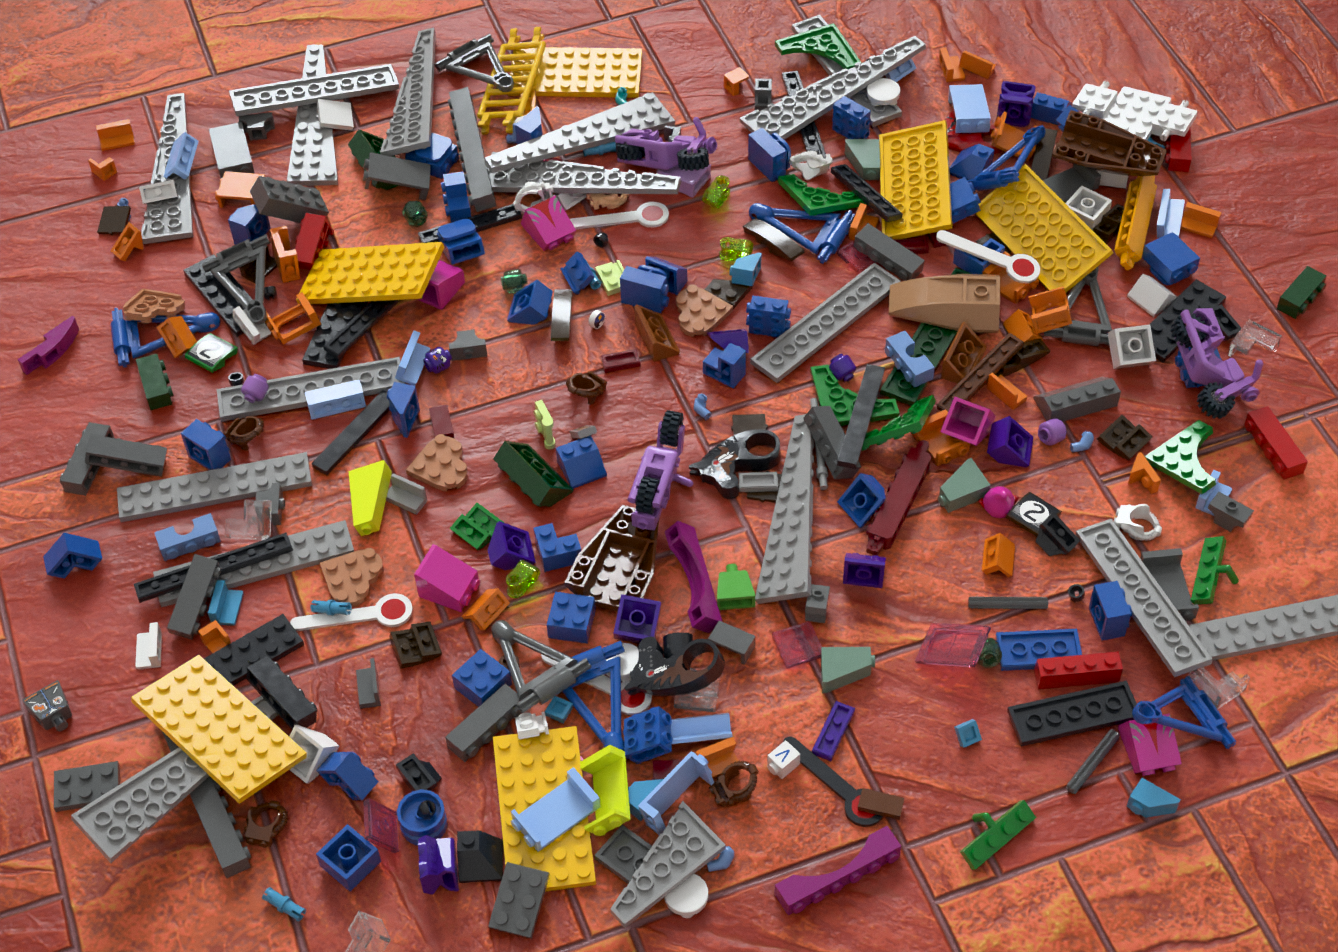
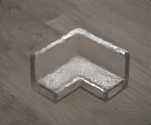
(1251, 334)
(255, 524)
(1219, 691)
(367, 934)

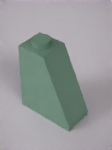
(864, 157)
(963, 487)
(844, 666)

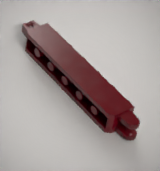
(899, 499)

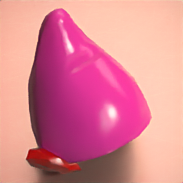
(998, 501)

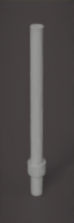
(821, 471)

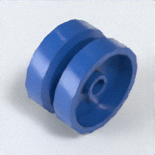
(414, 826)

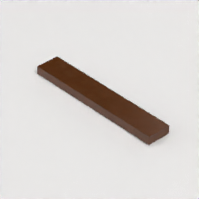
(980, 373)

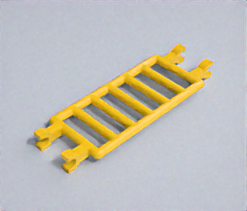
(533, 68)

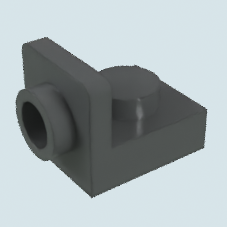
(670, 132)

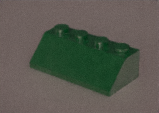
(361, 146)
(532, 473)

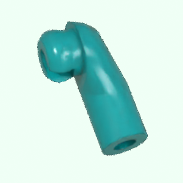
(621, 96)

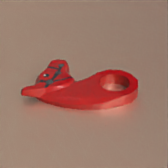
(961, 141)

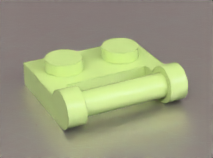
(544, 424)

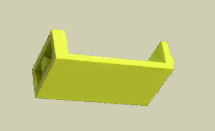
(611, 785)

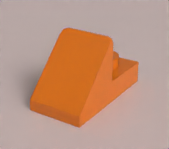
(129, 238)
(1143, 471)

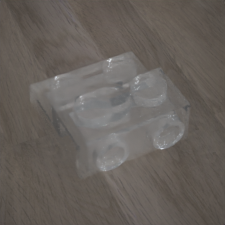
(700, 700)

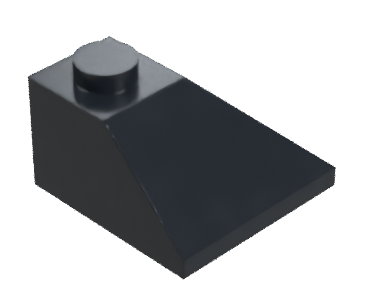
(479, 857)

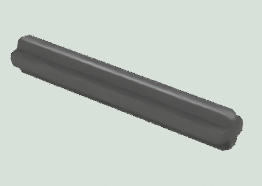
(1008, 602)
(1092, 761)

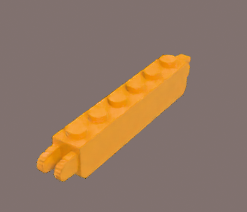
(1135, 220)

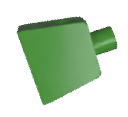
(735, 589)

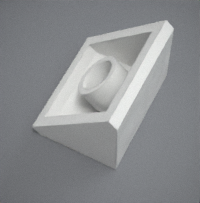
(1151, 295)

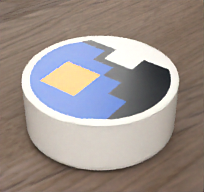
(596, 319)

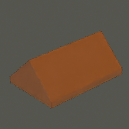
(655, 333)
(962, 355)

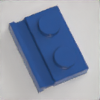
(577, 272)

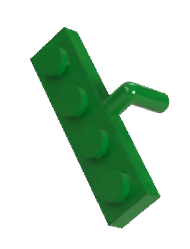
(1209, 571)
(997, 833)

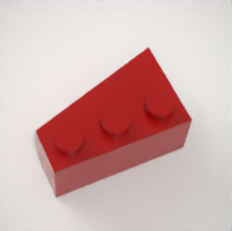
(312, 239)

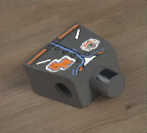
(49, 707)

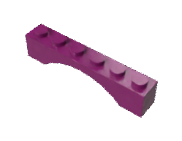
(685, 545)
(799, 891)

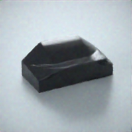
(1226, 322)
(1055, 536)
(418, 774)

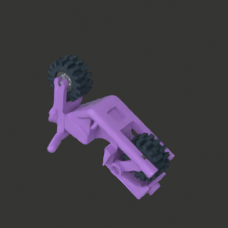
(685, 151)
(1222, 378)
(657, 472)

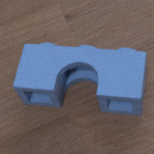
(915, 370)
(201, 536)

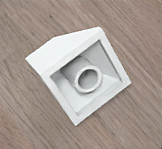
(318, 750)

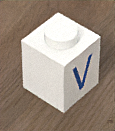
(783, 760)

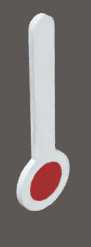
(648, 214)
(1019, 267)
(389, 611)
(629, 703)

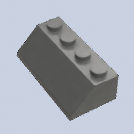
(1079, 399)

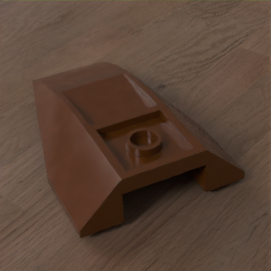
(1106, 147)
(615, 562)

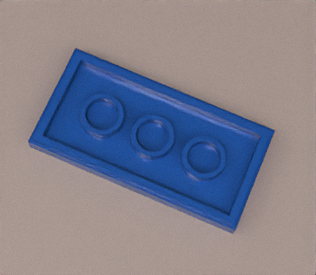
(1024, 647)

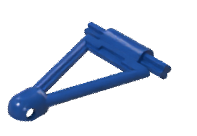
(993, 179)
(829, 237)
(127, 340)
(597, 658)
(1211, 720)

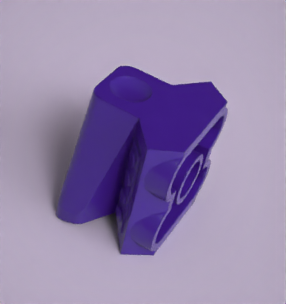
(1017, 102)
(437, 864)

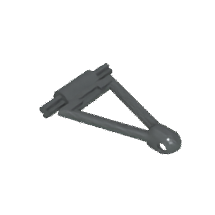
(470, 51)
(234, 258)
(1085, 332)
(548, 683)

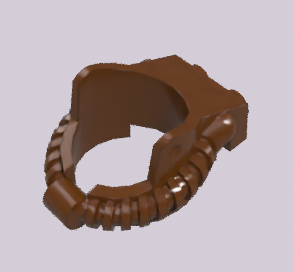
(586, 386)
(244, 431)
(720, 787)
(264, 835)

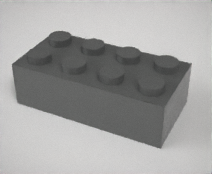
(286, 199)

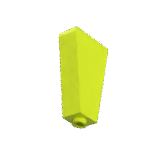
(368, 495)

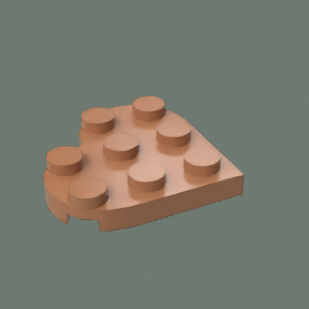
(151, 303)
(700, 311)
(440, 464)
(351, 575)

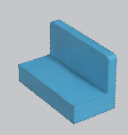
(225, 604)

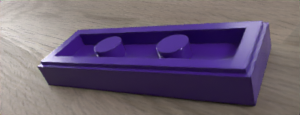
(833, 731)

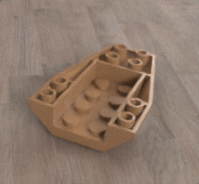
(949, 301)

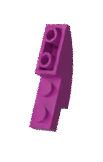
(53, 347)

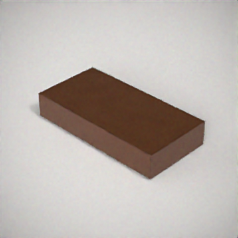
(881, 804)

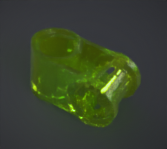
(717, 192)
(736, 249)
(521, 578)

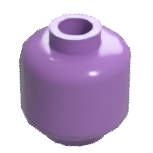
(255, 388)
(1052, 431)

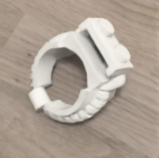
(815, 164)
(542, 189)
(1136, 531)

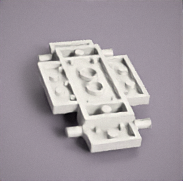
(1136, 110)

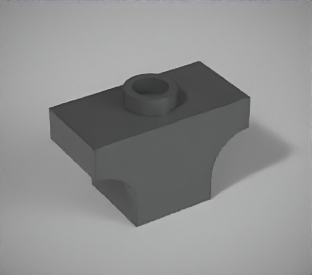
(763, 93)
(257, 125)
(467, 346)
(274, 494)
(1229, 512)
(817, 603)

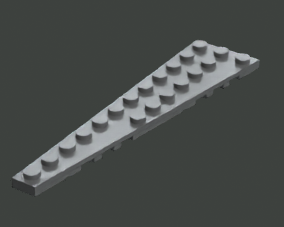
(144, 799)

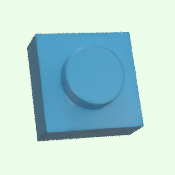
(558, 709)
(968, 733)

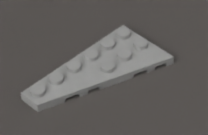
(673, 858)

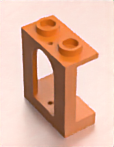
(304, 307)
(1052, 318)

